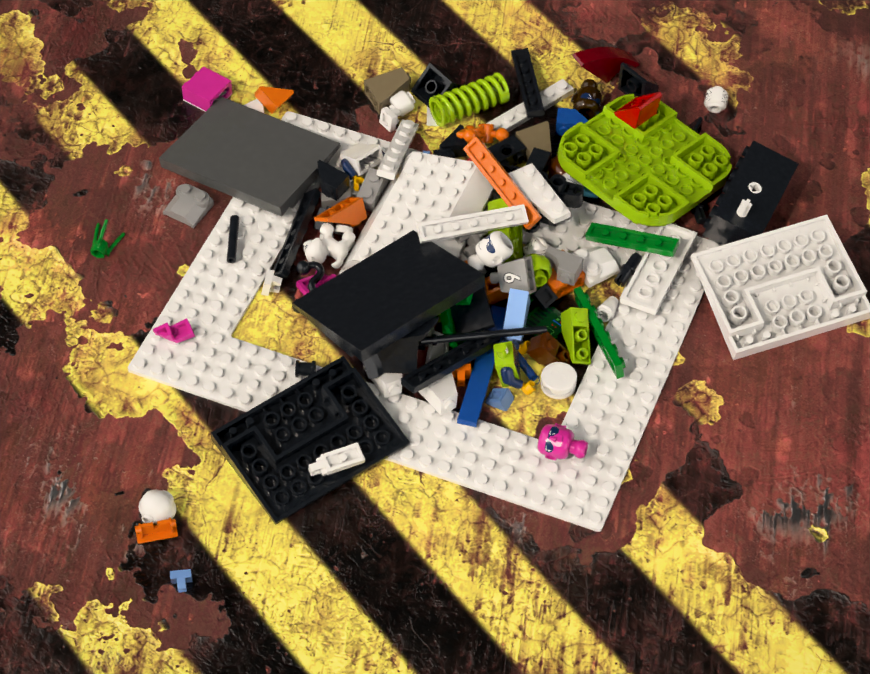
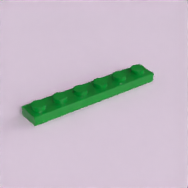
(602, 337)

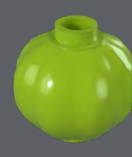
(542, 269)

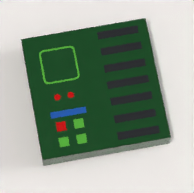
(550, 317)

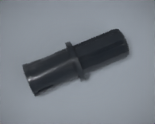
(699, 213)
(628, 269)

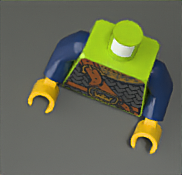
(508, 365)

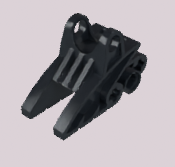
(569, 193)

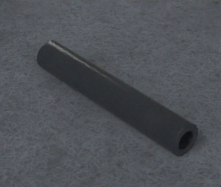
(232, 239)

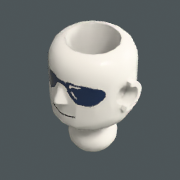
(491, 251)

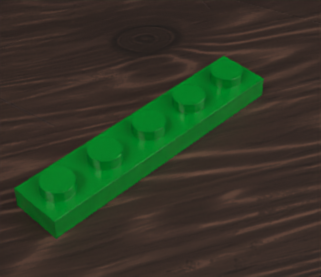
(632, 239)

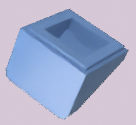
(500, 398)

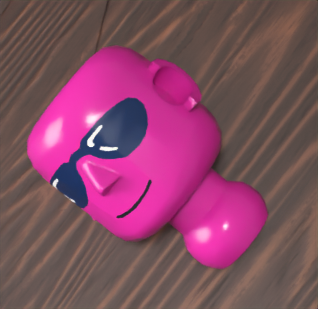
(558, 443)

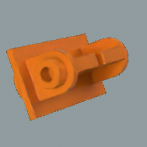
(149, 532)

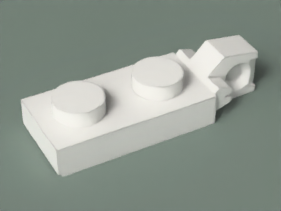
(337, 460)

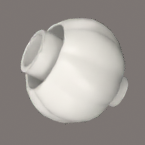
(157, 506)

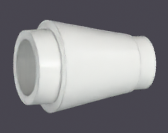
(607, 309)

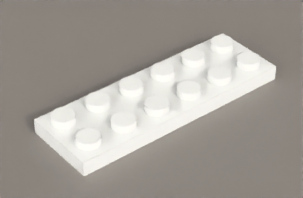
(657, 272)

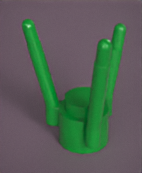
(100, 246)

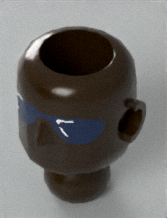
(587, 99)

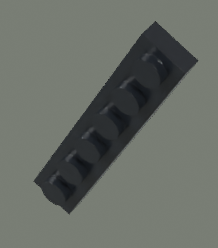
(527, 83)
(296, 233)
(447, 363)

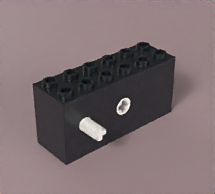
(750, 195)

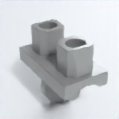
(472, 241)

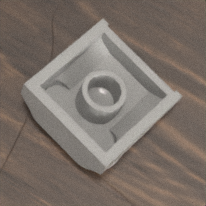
(189, 205)

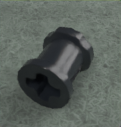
(304, 368)

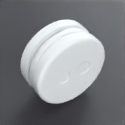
(558, 380)

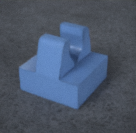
(180, 578)

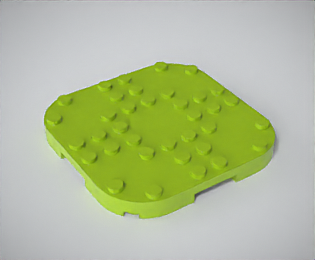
(644, 171)

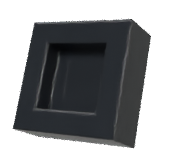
(543, 297)

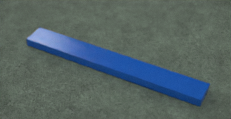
(480, 378)

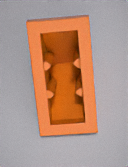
(272, 97)

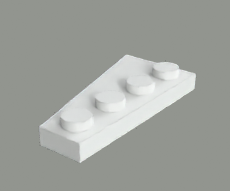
(540, 193)

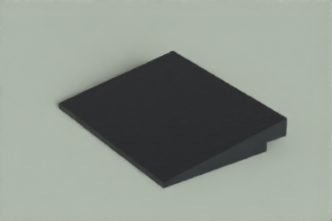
(389, 295)
(293, 428)

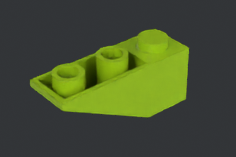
(576, 334)

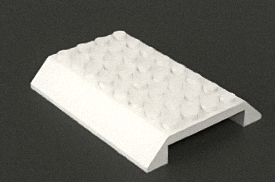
(422, 191)

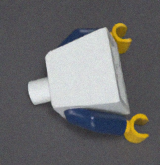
(359, 159)

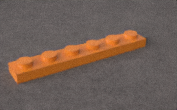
(500, 179)

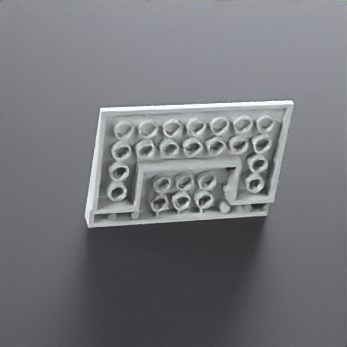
(781, 286)

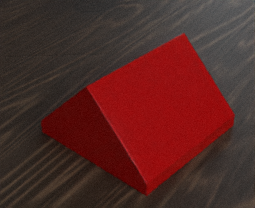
(639, 109)

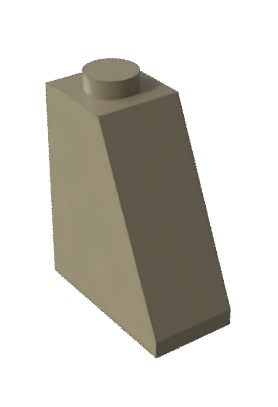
(384, 86)
(535, 136)

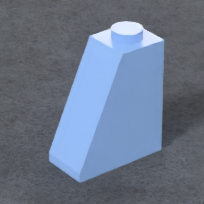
(516, 312)

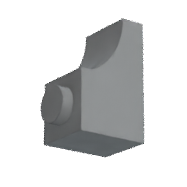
(565, 264)

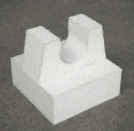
(389, 118)
(271, 283)

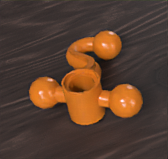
(484, 132)

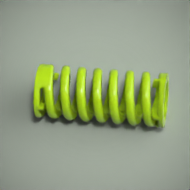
(470, 102)

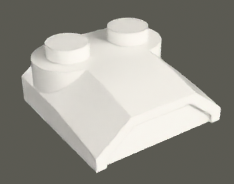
(597, 265)

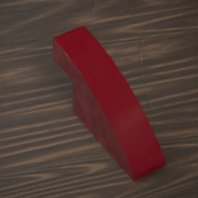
(604, 61)

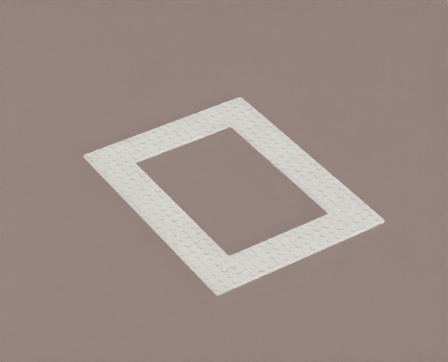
(484, 458)

